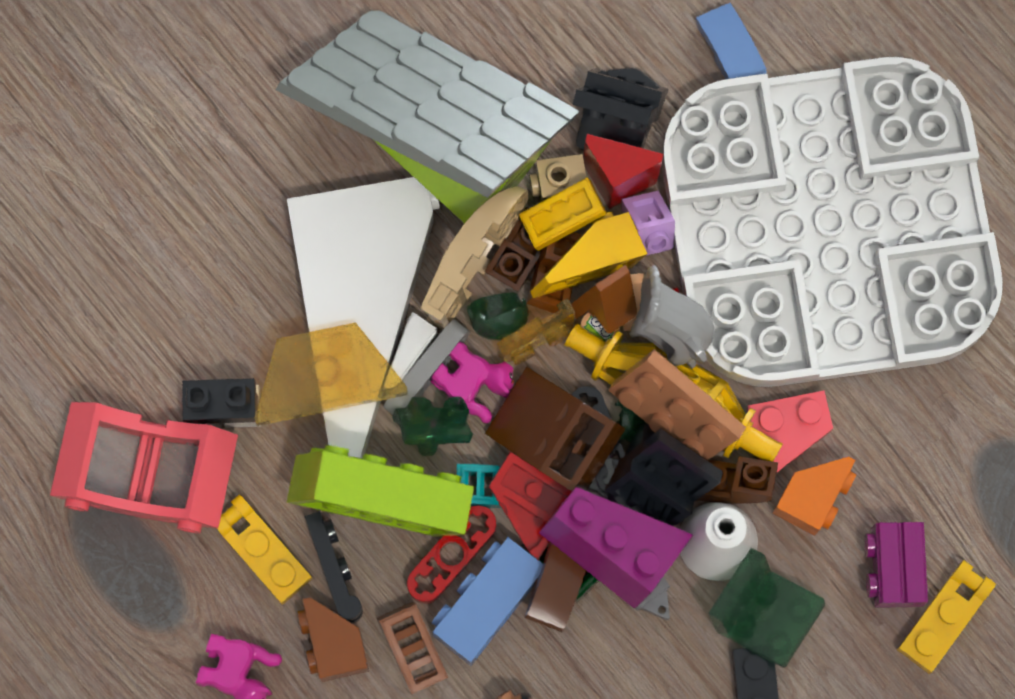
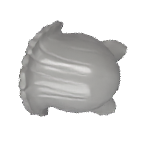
(672, 322)

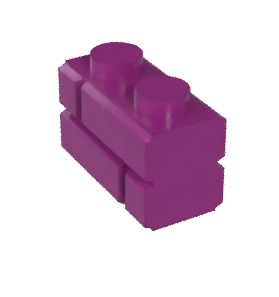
(898, 564)

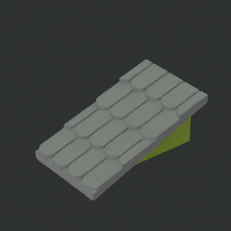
(431, 108)

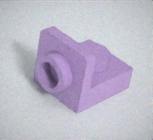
(652, 221)

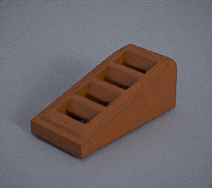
(401, 614)

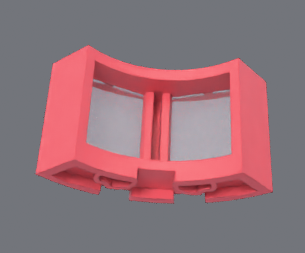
(143, 467)

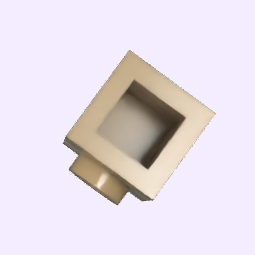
(556, 175)

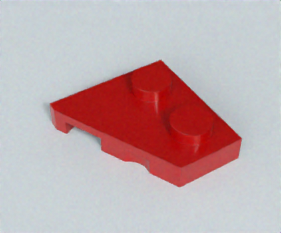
(527, 500)

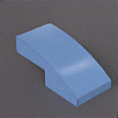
(730, 42)

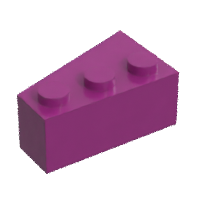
(615, 543)

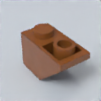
(335, 642)

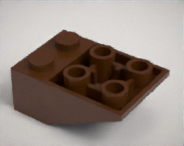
(554, 431)

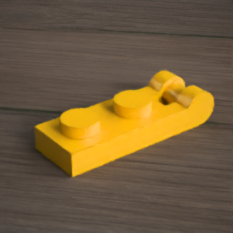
(263, 551)
(945, 618)

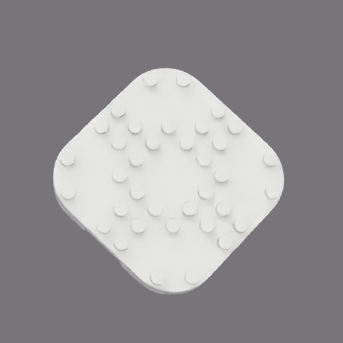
(832, 221)

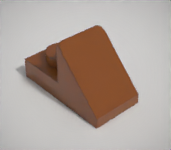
(609, 301)

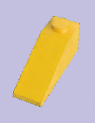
(596, 254)

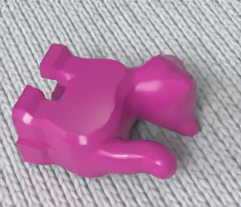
(471, 376)
(234, 664)

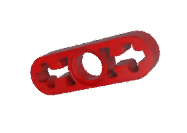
(439, 583)

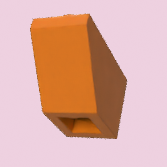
(811, 495)

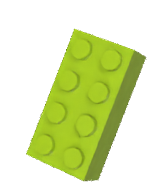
(379, 492)

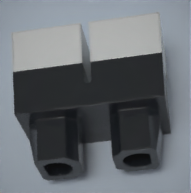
(221, 401)

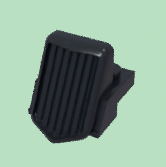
(619, 105)
(661, 477)

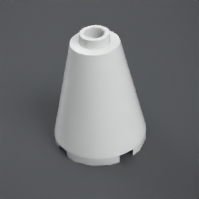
(711, 552)

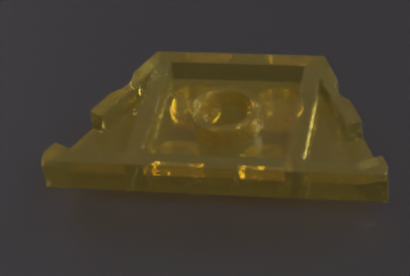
(325, 374)

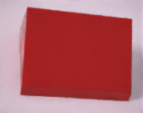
(620, 168)

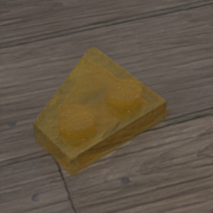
(551, 330)

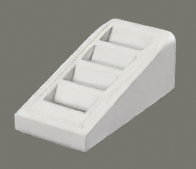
(413, 344)

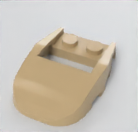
(469, 254)

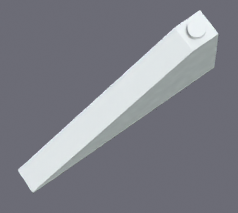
(360, 266)

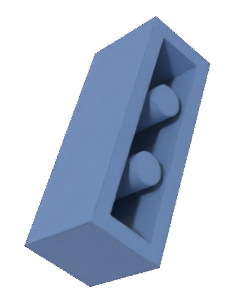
(487, 600)

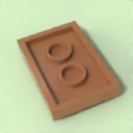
(676, 405)

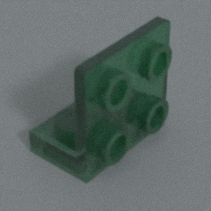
(765, 611)

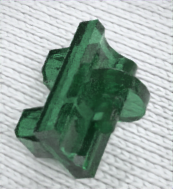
(432, 426)

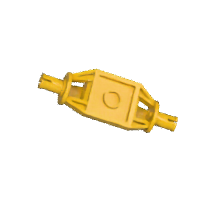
(625, 355)

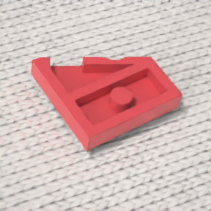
(794, 422)

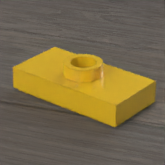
(562, 214)

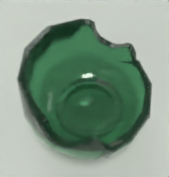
(498, 315)

